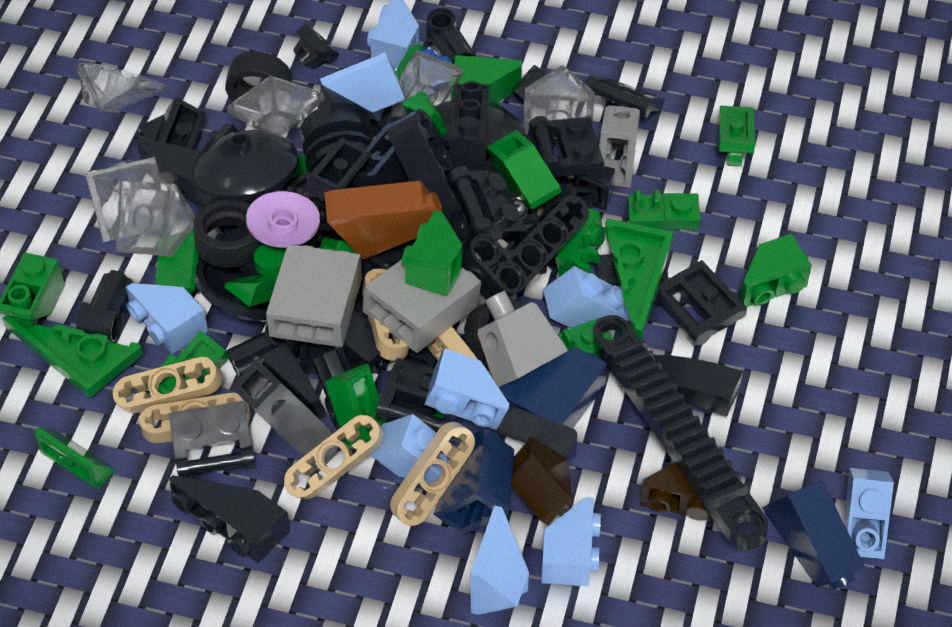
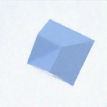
(367, 85)
(499, 568)

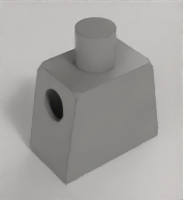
(620, 133)
(517, 339)

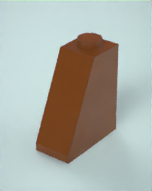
(380, 215)

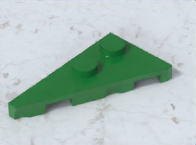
(639, 262)
(80, 357)

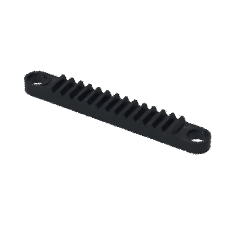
(681, 433)

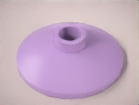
(282, 219)

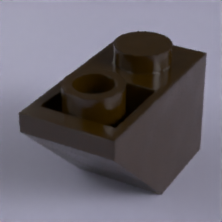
(542, 480)
(672, 493)

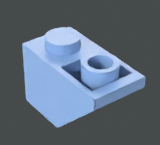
(394, 32)
(582, 298)
(168, 313)
(466, 390)
(404, 444)
(868, 510)
(569, 548)

